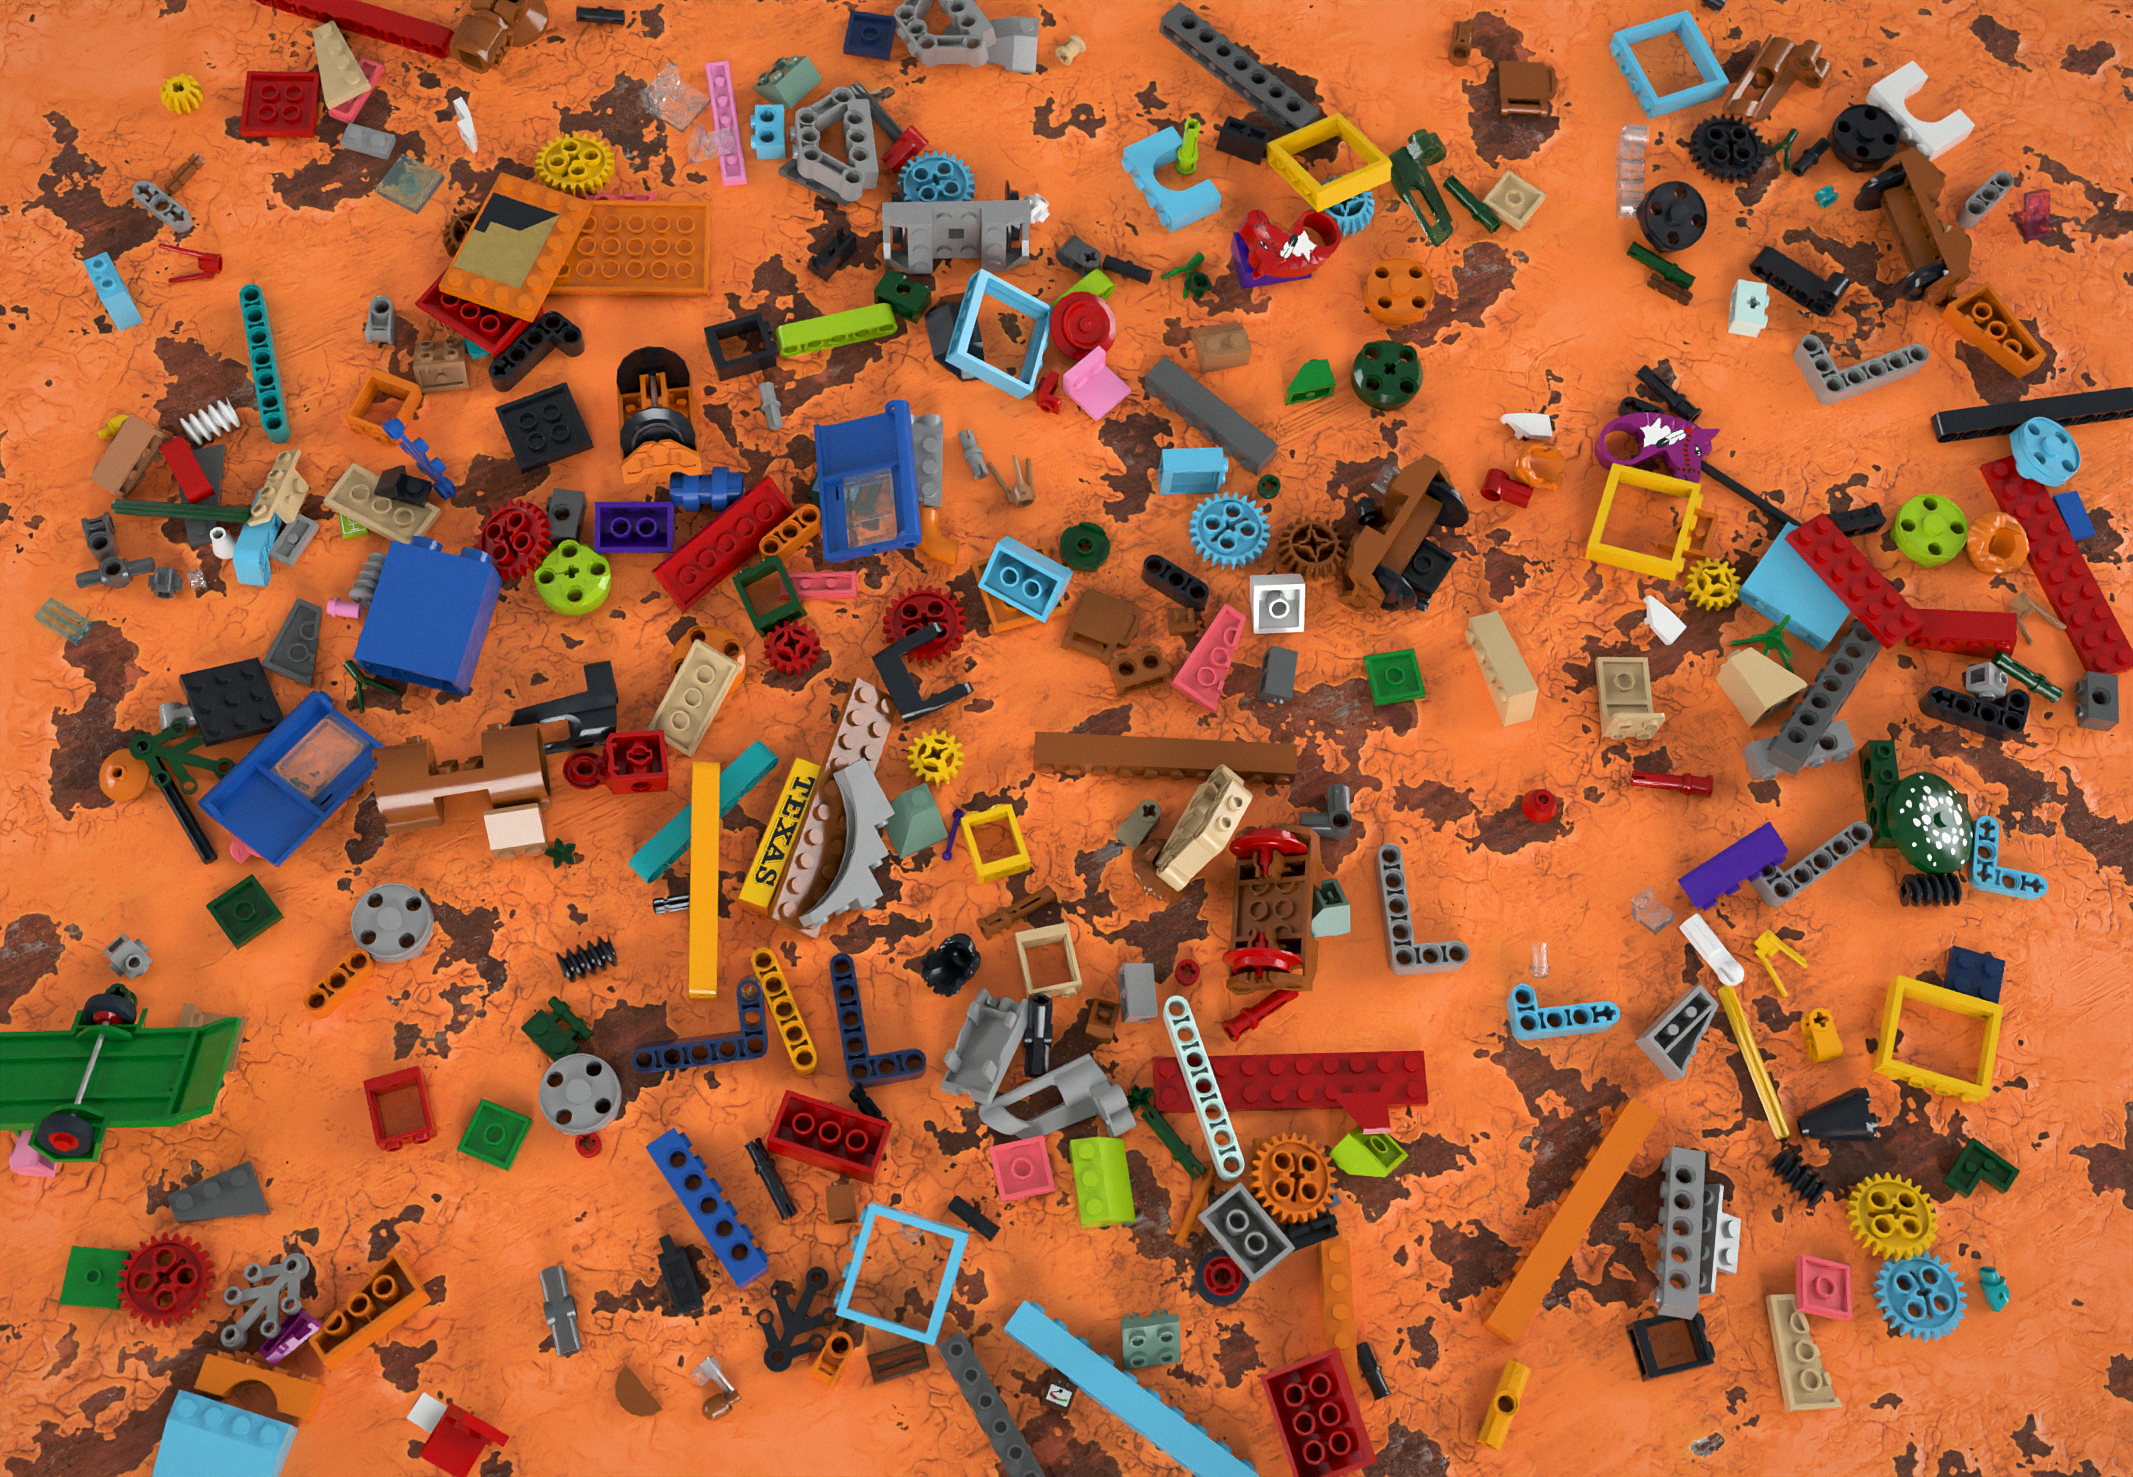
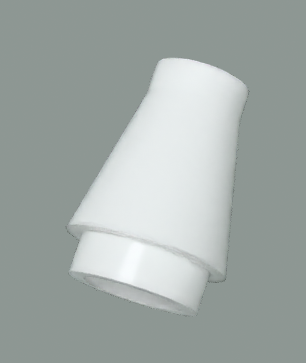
(222, 543)

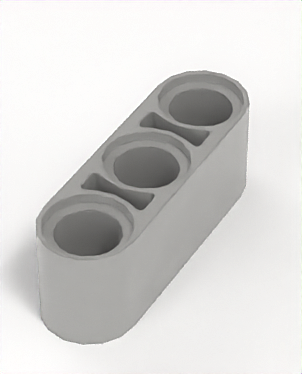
(1985, 199)

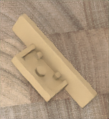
(282, 491)

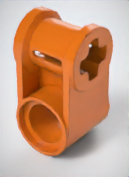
(831, 1361)

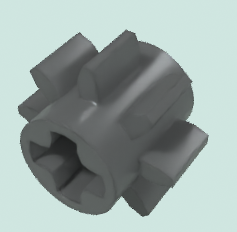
(165, 582)

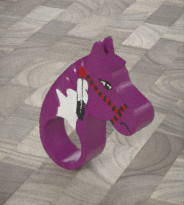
(1660, 436)

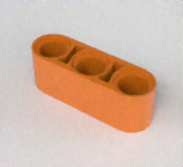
(793, 524)
(336, 996)

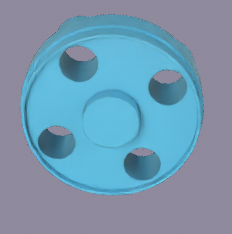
(2044, 451)

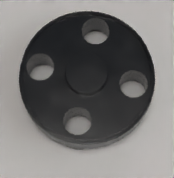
(1864, 137)
(1672, 216)

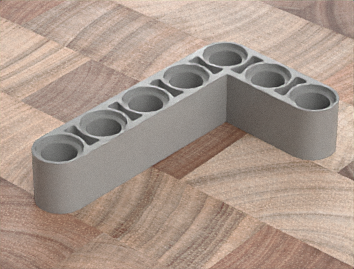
(1864, 376)
(1807, 870)
(1402, 922)

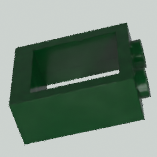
(788, 612)

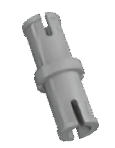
(973, 454)

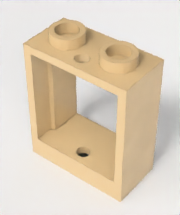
(1045, 936)

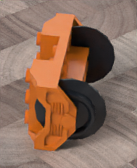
(656, 415)

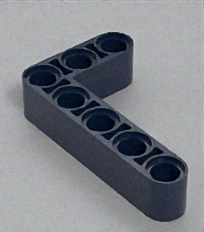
(857, 1033)
(712, 1042)

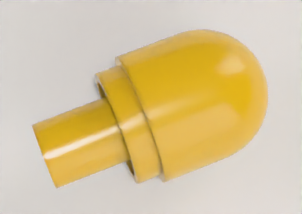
(112, 427)

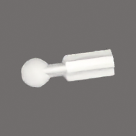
(1712, 950)

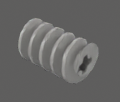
(368, 579)

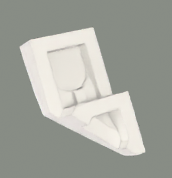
(1529, 425)
(1662, 620)

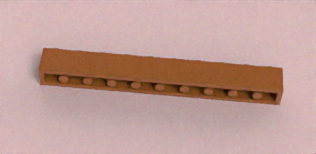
(1163, 757)

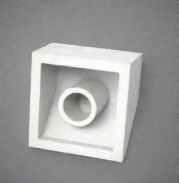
(1277, 603)

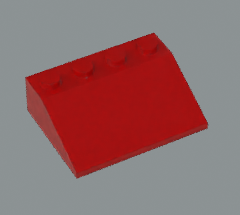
(477, 323)
(1318, 1417)

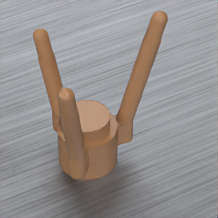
(1022, 494)
(2026, 606)

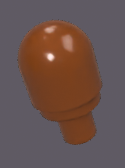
(720, 1405)

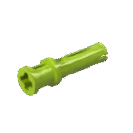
(1188, 153)

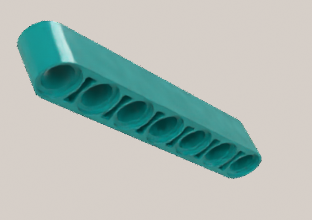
(267, 372)
(674, 837)

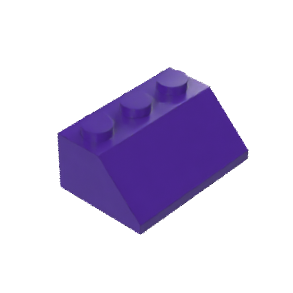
(634, 527)

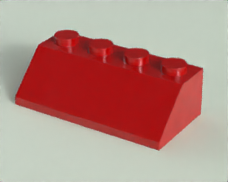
(829, 1137)

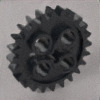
(1725, 142)

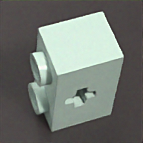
(1748, 308)

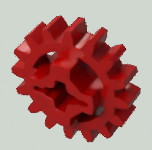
(780, 651)

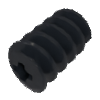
(1928, 888)
(587, 959)
(1798, 1176)

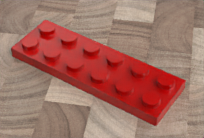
(723, 544)
(1855, 580)

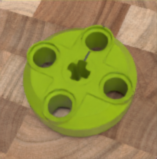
(1929, 530)
(573, 578)

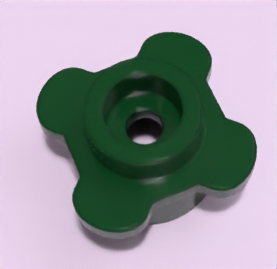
(1200, 279)

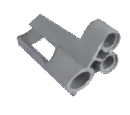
(1084, 1092)

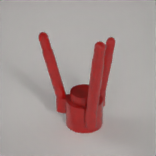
(208, 262)

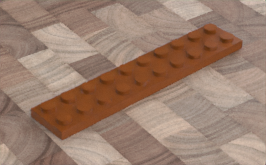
(823, 830)

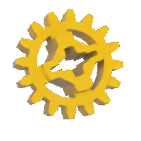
(1712, 584)
(938, 767)

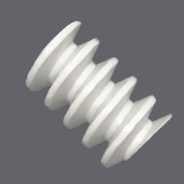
(210, 422)

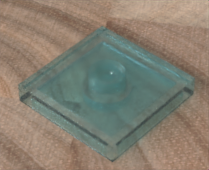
(410, 184)

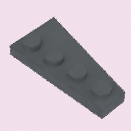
(212, 464)

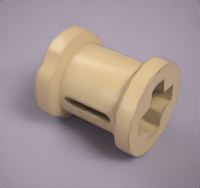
(1070, 49)

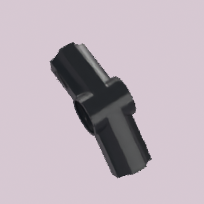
(1038, 1036)

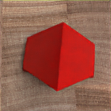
(1368, 1110)

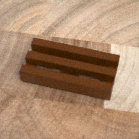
(901, 1373)

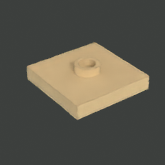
(1514, 200)

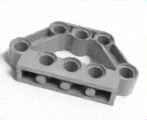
(931, 49)
(860, 148)

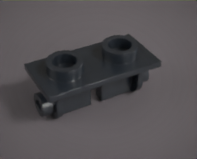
(1311, 1231)

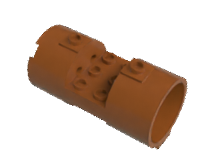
(412, 784)

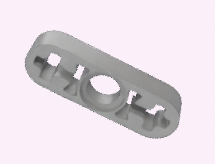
(166, 215)

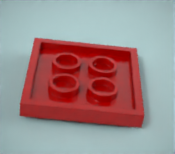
(280, 104)

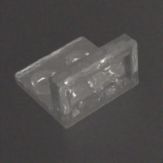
(673, 99)

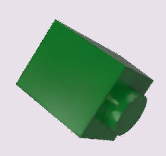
(1311, 382)

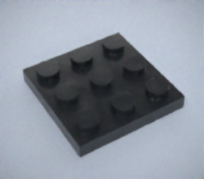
(544, 427)
(231, 701)

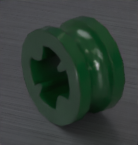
(1268, 479)

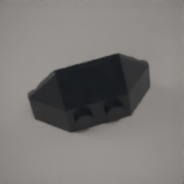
(940, 327)

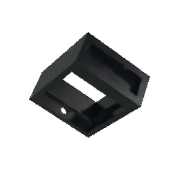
(747, 364)
(1644, 1353)

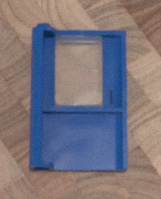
(875, 481)
(283, 783)

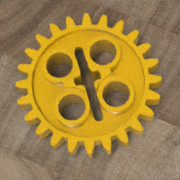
(575, 164)
(1892, 1216)

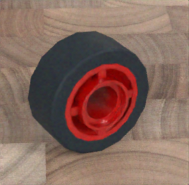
(1210, 1289)

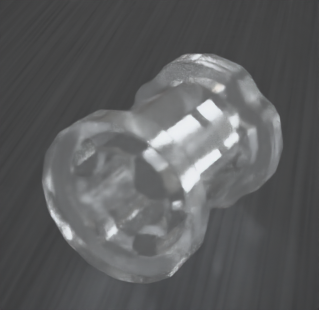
(911, 1236)

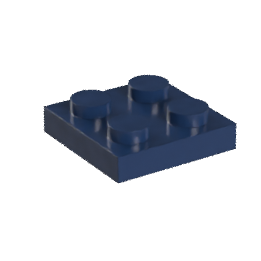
(870, 35)
(1974, 974)

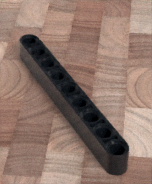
(2006, 417)

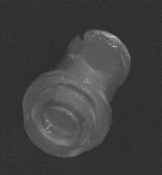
(1539, 961)

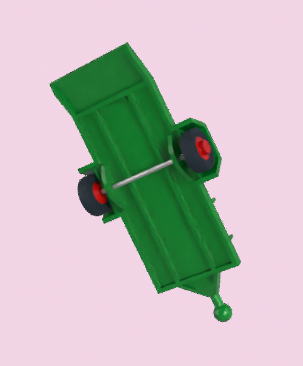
(108, 1076)

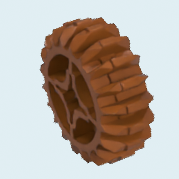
(458, 225)
(1322, 540)

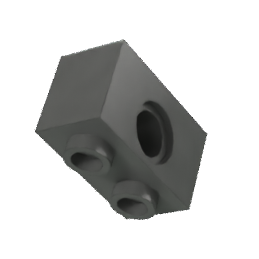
(569, 504)
(2104, 690)

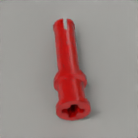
(1685, 783)
(1250, 1017)

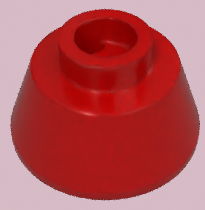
(1539, 805)

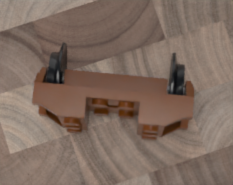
(1908, 195)
(1409, 508)

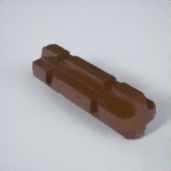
(1669, 289)

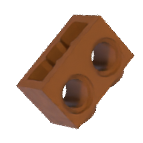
(1141, 675)

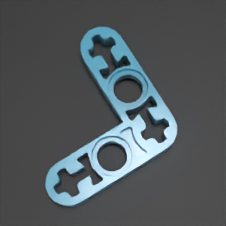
(1993, 872)

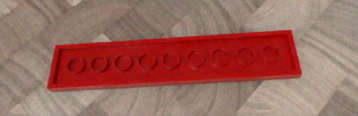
(2061, 570)
(1295, 1080)

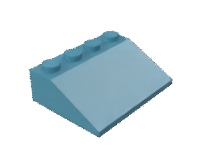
(220, 1441)

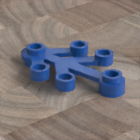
(416, 449)

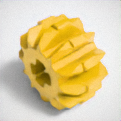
(181, 93)

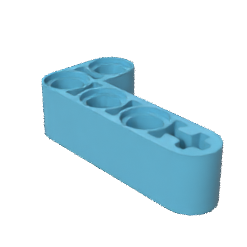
(253, 549)
(1562, 1014)

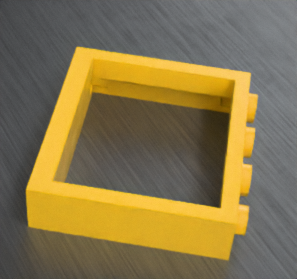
(1341, 189)
(1633, 560)
(1950, 1000)

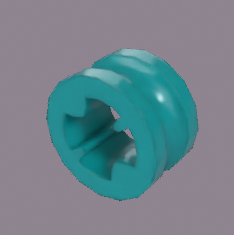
(1826, 196)

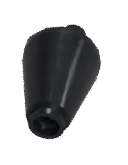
(1841, 1118)

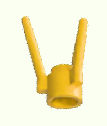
(1770, 944)

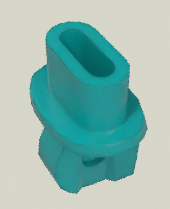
(1994, 1287)

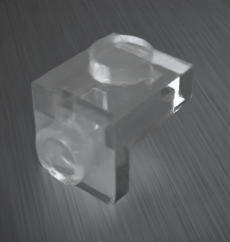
(1650, 911)

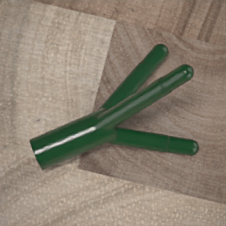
(1786, 143)
(361, 680)

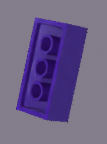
(1733, 866)

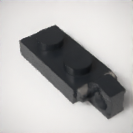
(679, 1277)

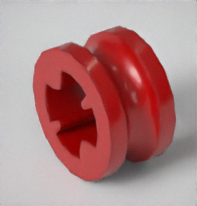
(1180, 975)
(581, 1149)

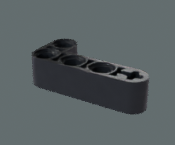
(1798, 282)
(507, 372)
(1942, 703)

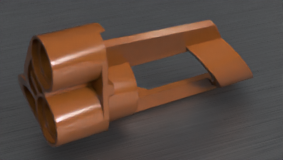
(1781, 64)

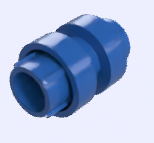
(717, 489)

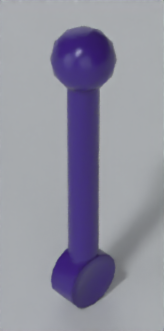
(957, 814)

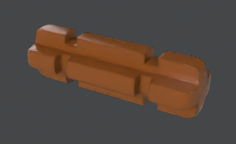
(184, 173)

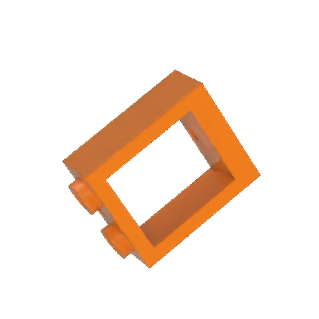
(389, 384)

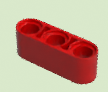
(186, 470)

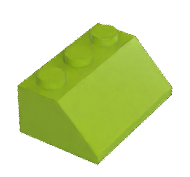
(1101, 1182)

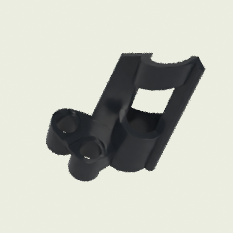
(589, 713)

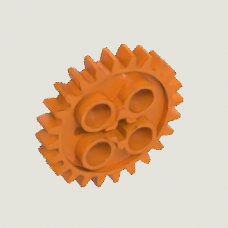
(1315, 1180)

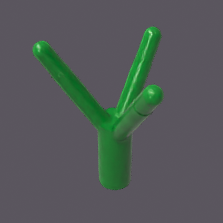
(1188, 268)

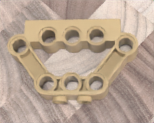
(1203, 827)

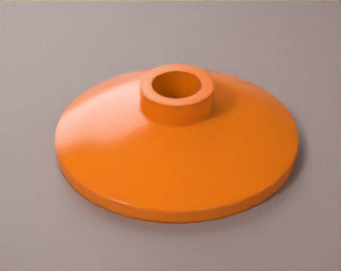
(132, 781)

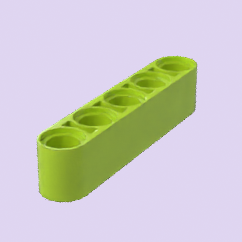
(835, 330)

